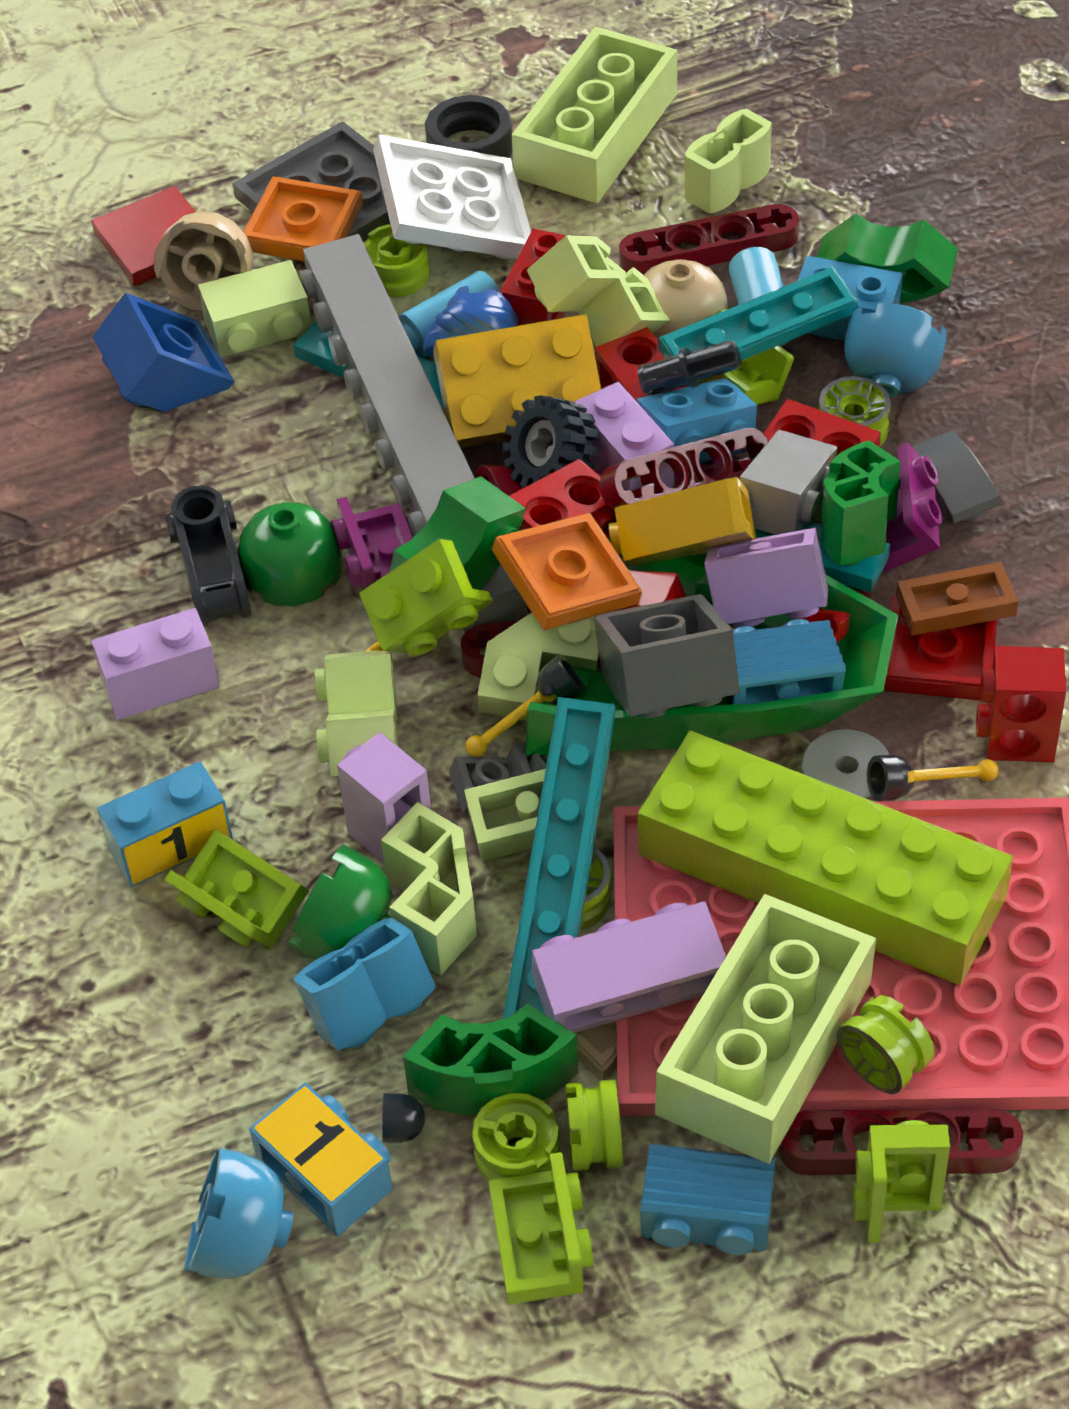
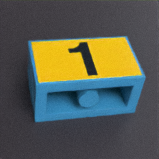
(163, 823)
(323, 1157)

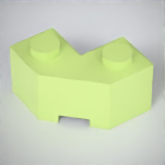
(584, 280)
(521, 653)
(359, 702)
(430, 864)

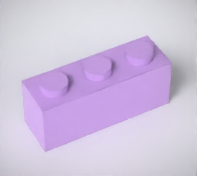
(628, 967)

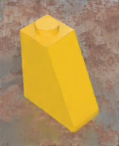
(683, 523)

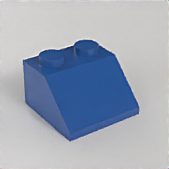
(159, 355)

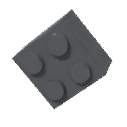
(667, 655)

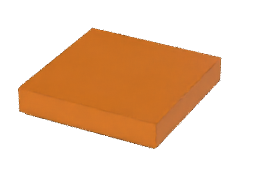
(300, 216)
(566, 571)

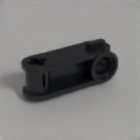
(213, 570)

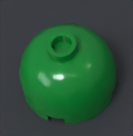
(289, 554)
(342, 905)

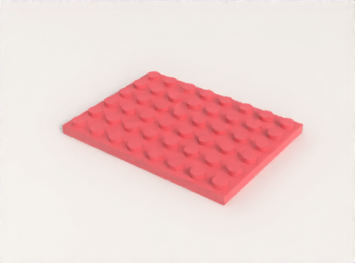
(993, 1037)

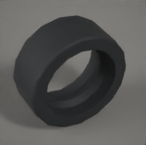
(471, 113)

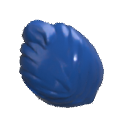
(470, 314)

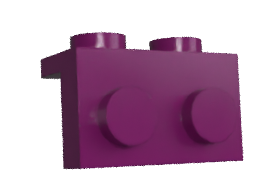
(918, 514)
(369, 540)

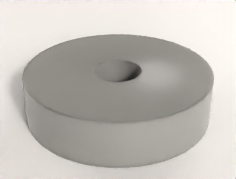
(842, 751)

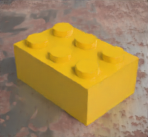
(495, 371)

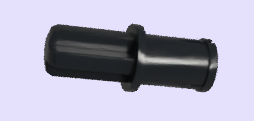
(689, 367)

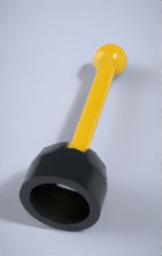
(553, 681)
(893, 776)

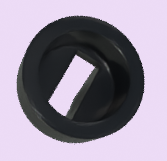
(402, 1118)

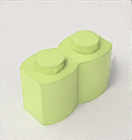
(727, 161)

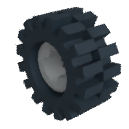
(534, 430)

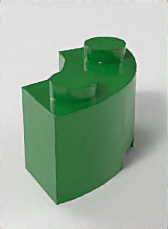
(914, 250)
(859, 502)
(471, 518)
(469, 1064)

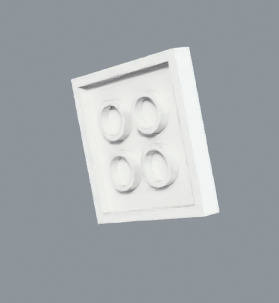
(451, 197)

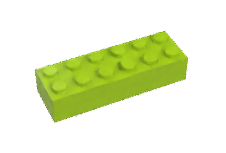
(827, 852)

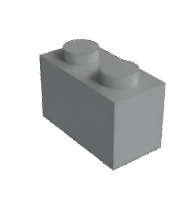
(787, 482)

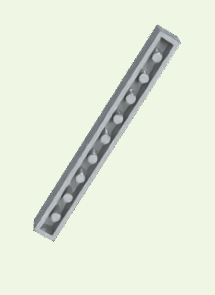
(393, 393)

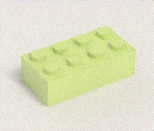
(595, 114)
(764, 1028)

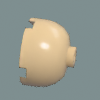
(198, 251)
(686, 293)

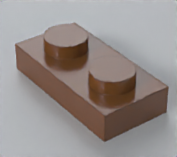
(956, 598)

